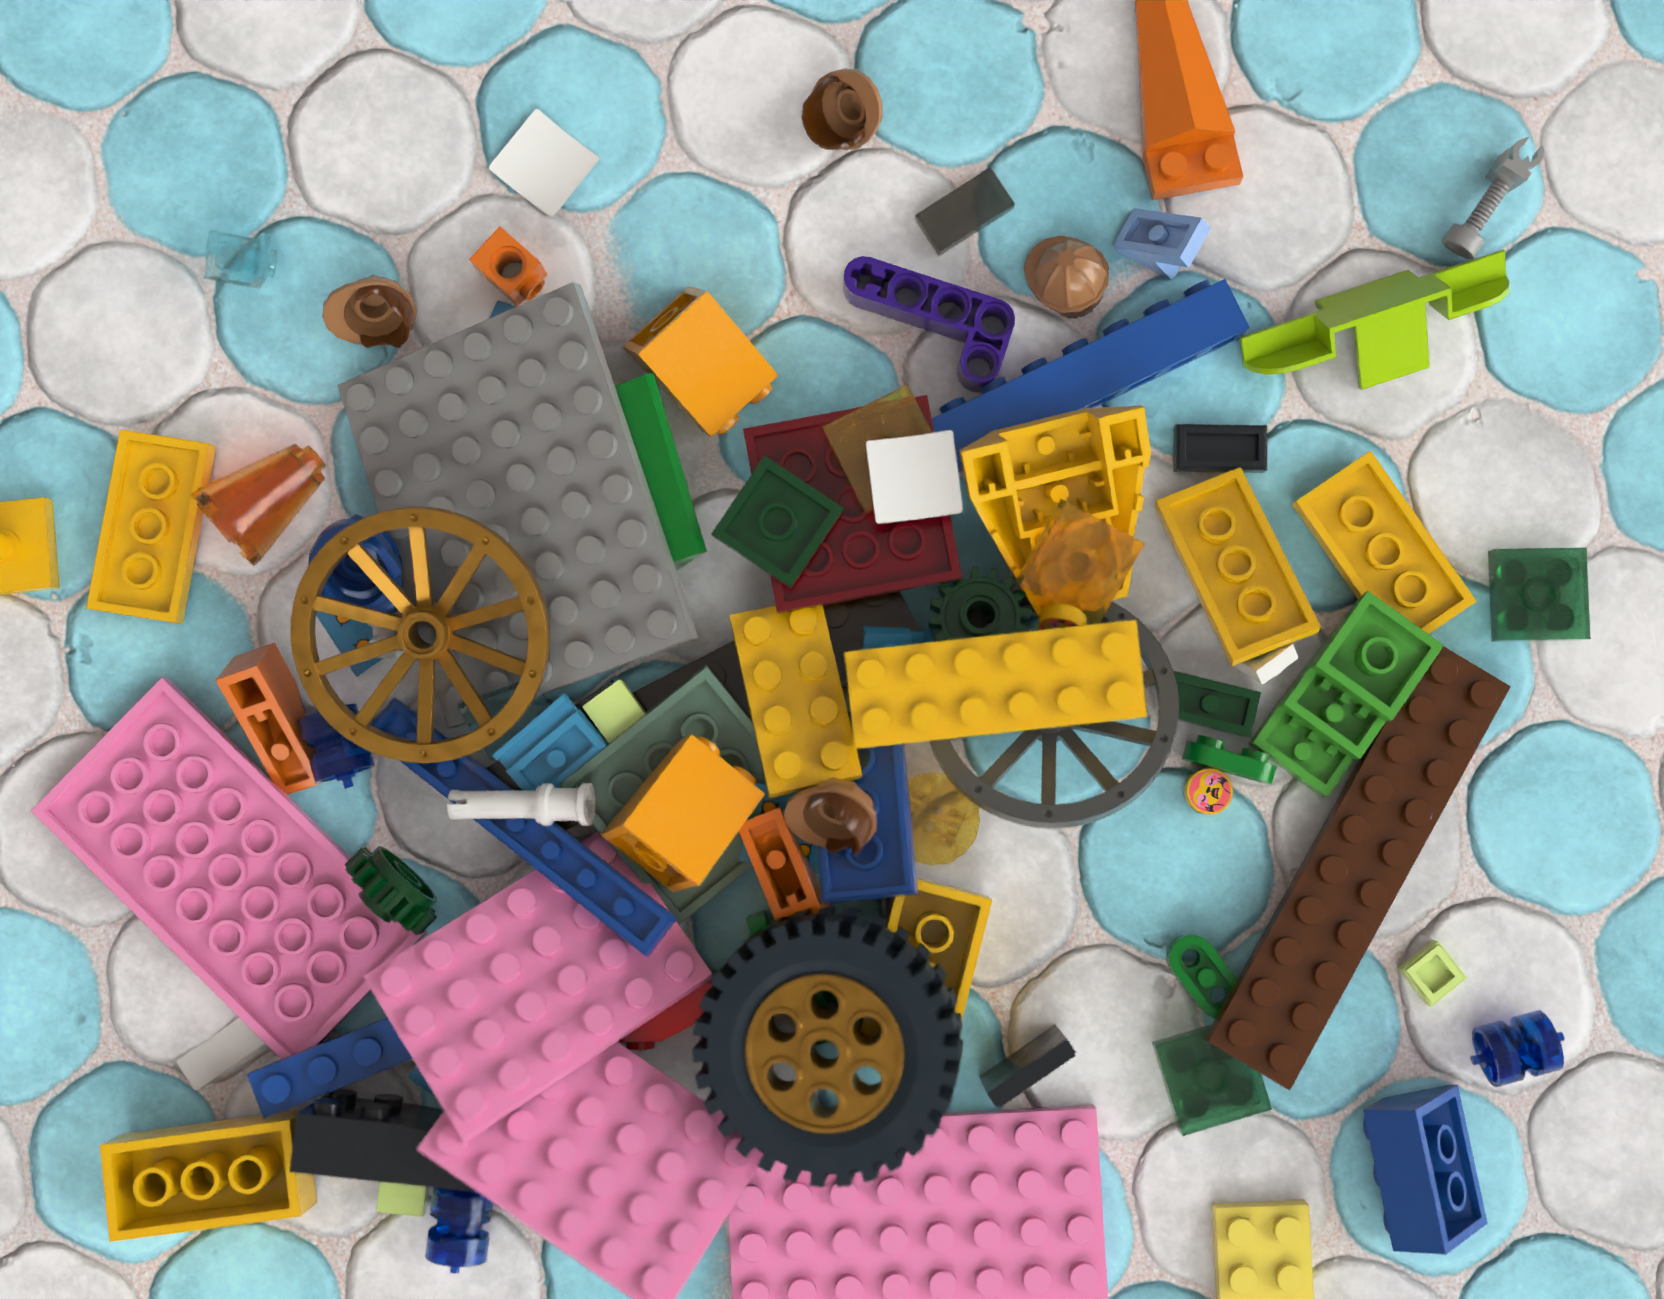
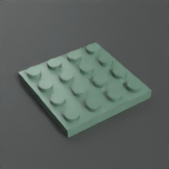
(696, 708)

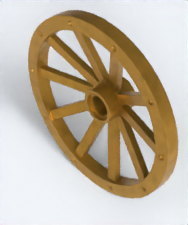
(357, 727)

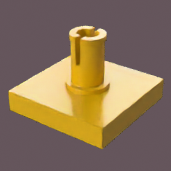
(28, 546)

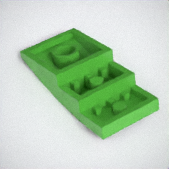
(1346, 694)

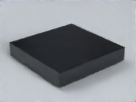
(1027, 1066)

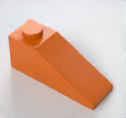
(268, 710)
(781, 865)

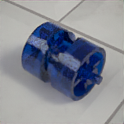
(336, 755)
(1523, 1046)
(459, 1232)

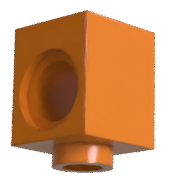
(500, 251)

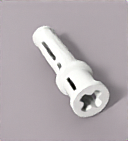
(543, 804)

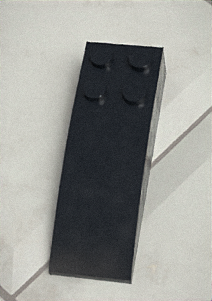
(368, 1140)

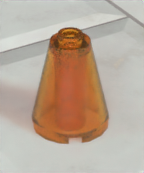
(261, 498)

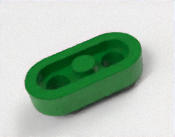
(1248, 765)
(1202, 975)

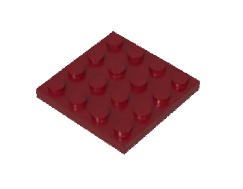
(858, 553)

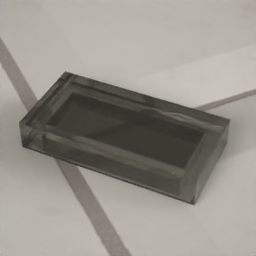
(964, 211)

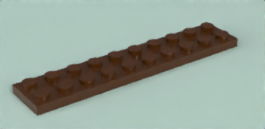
(1355, 870)

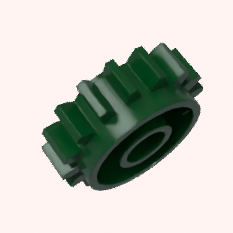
(978, 594)
(392, 889)

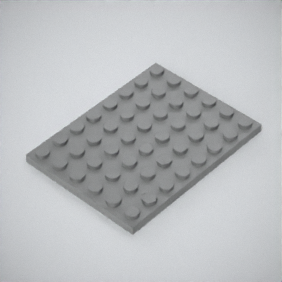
(533, 443)

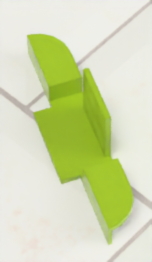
(1385, 319)

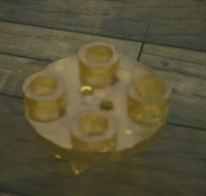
(953, 828)

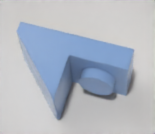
(1161, 240)

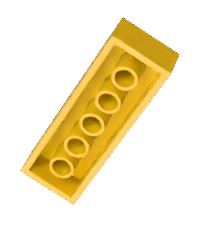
(995, 684)

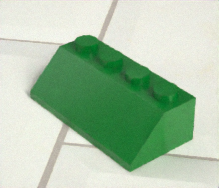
(662, 467)

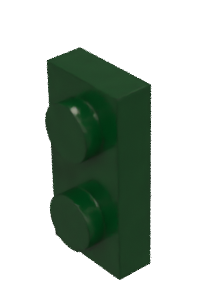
(1216, 704)

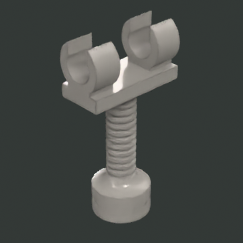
(1506, 175)

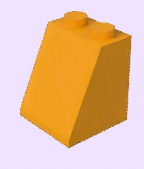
(702, 361)
(684, 814)

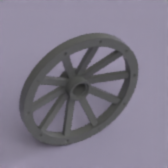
(1116, 794)

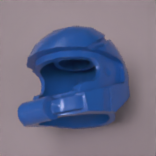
(349, 581)

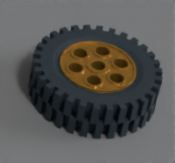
(872, 976)

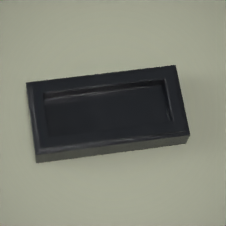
(1219, 448)

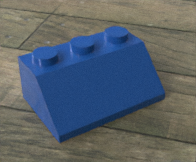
(1425, 1170)

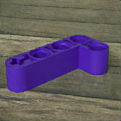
(925, 312)

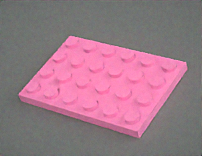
(525, 994)
(609, 1171)

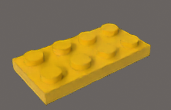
(150, 527)
(1383, 544)
(1237, 566)
(794, 698)

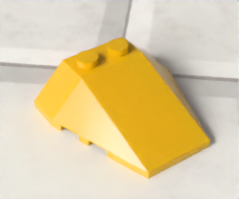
(1077, 456)

